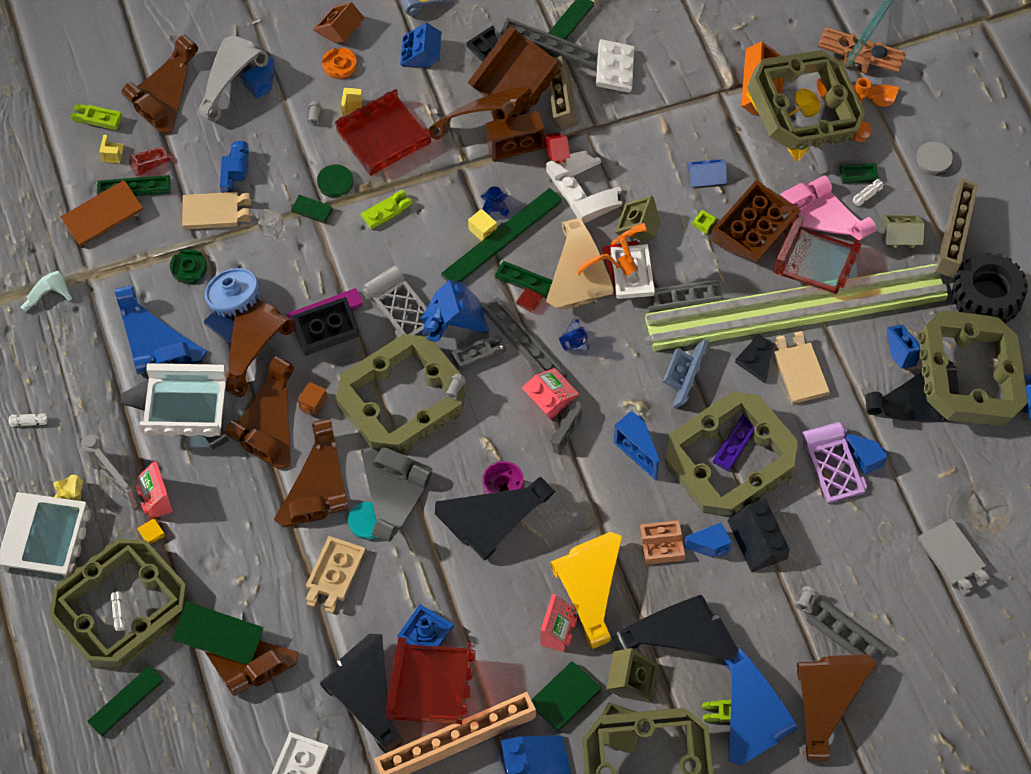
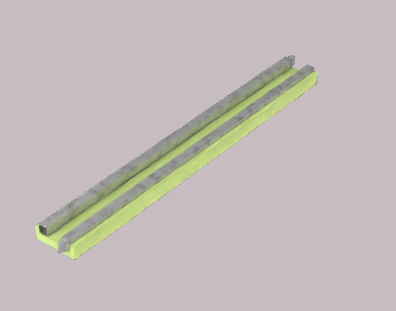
(794, 308)

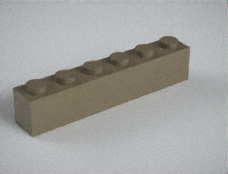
(957, 228)

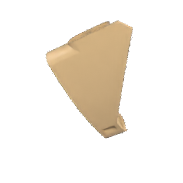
(567, 287)

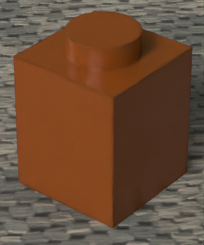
(312, 399)

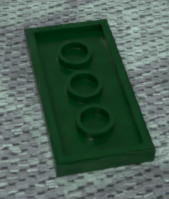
(217, 633)

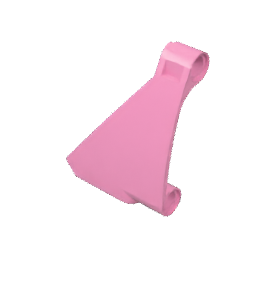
(824, 211)

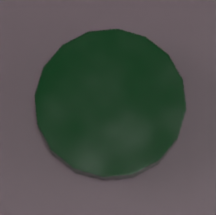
(335, 181)
(188, 266)

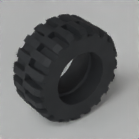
(993, 269)

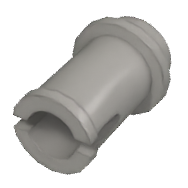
(314, 113)
(457, 382)

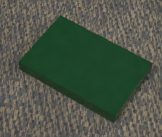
(565, 696)

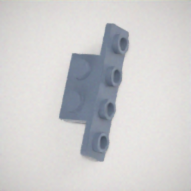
(683, 370)

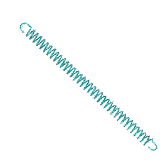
(867, 29)

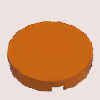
(339, 63)

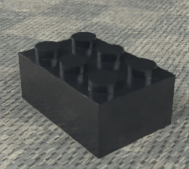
(325, 326)

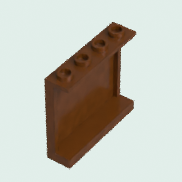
(516, 64)

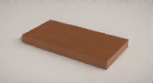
(101, 213)

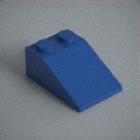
(461, 307)
(635, 441)
(535, 755)

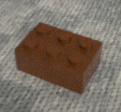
(515, 136)

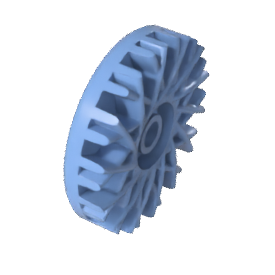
(232, 291)

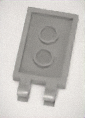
(954, 556)

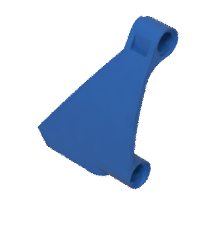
(152, 339)
(757, 713)

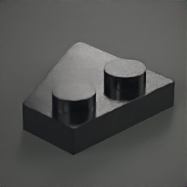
(483, 43)
(756, 357)

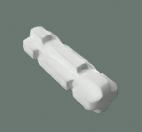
(868, 192)
(28, 419)
(118, 611)

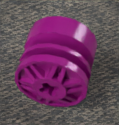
(502, 477)

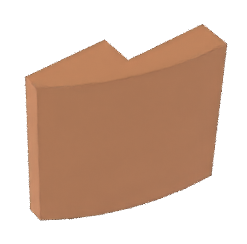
(662, 542)

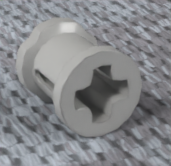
(807, 599)

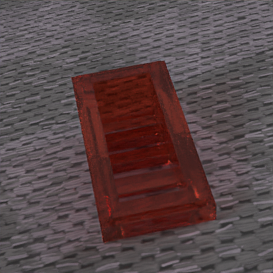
(140, 167)

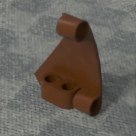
(501, 104)
(249, 335)
(319, 485)

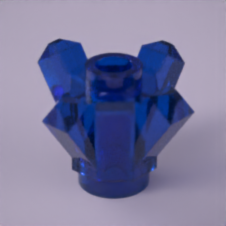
(494, 201)
(574, 337)

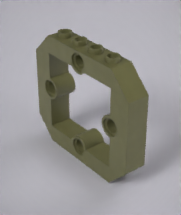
(773, 105)
(388, 356)
(976, 406)
(763, 420)
(105, 563)
(696, 736)

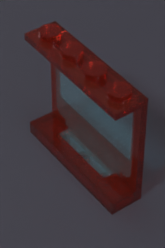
(816, 258)

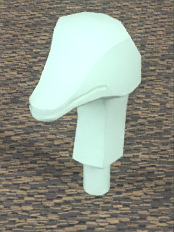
(51, 282)

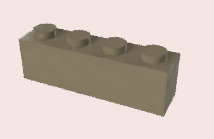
(562, 98)

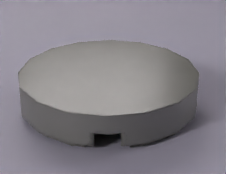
(934, 158)

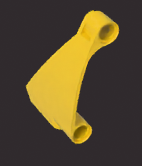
(588, 580)

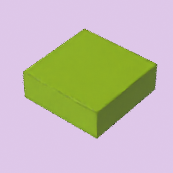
(704, 222)

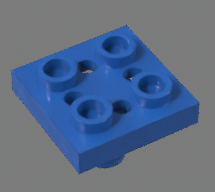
(425, 632)

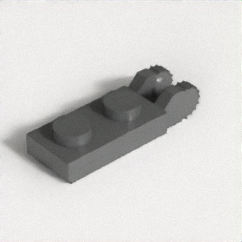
(478, 352)
(567, 427)

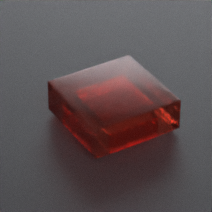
(529, 300)

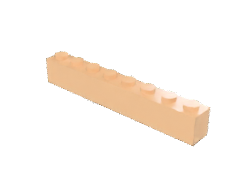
(457, 737)

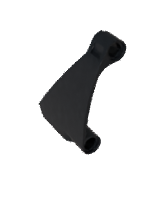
(909, 400)
(488, 518)
(684, 627)
(362, 689)

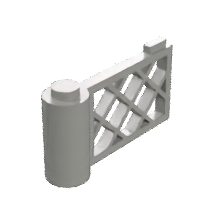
(383, 287)
(97, 459)

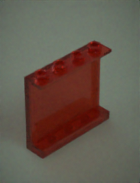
(382, 132)
(430, 683)

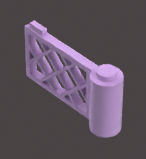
(827, 438)

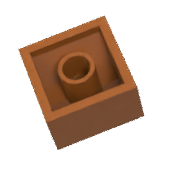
(340, 23)

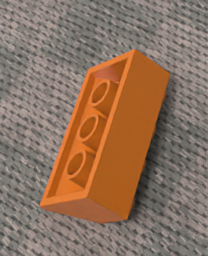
(753, 57)

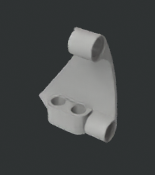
(230, 60)

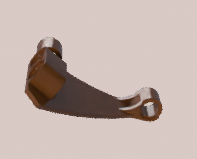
(160, 94)
(264, 424)
(266, 664)
(827, 693)

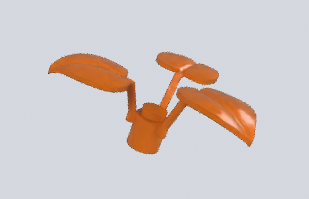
(880, 94)
(626, 261)

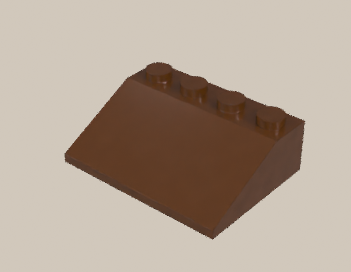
(754, 222)

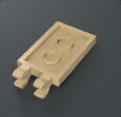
(215, 210)
(800, 369)
(334, 572)

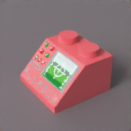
(550, 392)
(153, 491)
(558, 624)

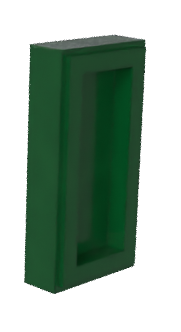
(858, 173)
(311, 209)

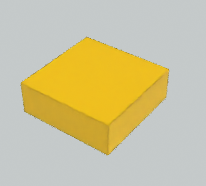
(151, 531)

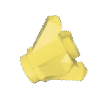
(69, 488)

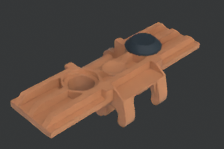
(871, 53)

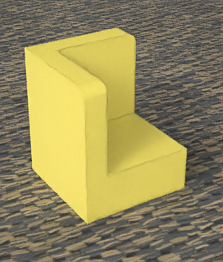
(351, 100)
(111, 151)
(481, 224)

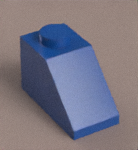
(260, 79)
(903, 346)
(866, 453)
(709, 541)

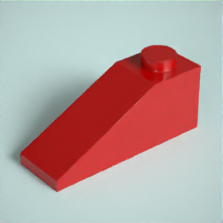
(557, 147)

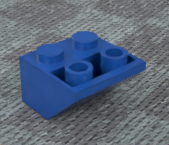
(421, 47)

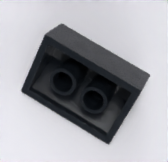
(759, 536)

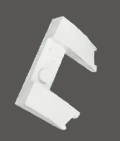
(584, 207)

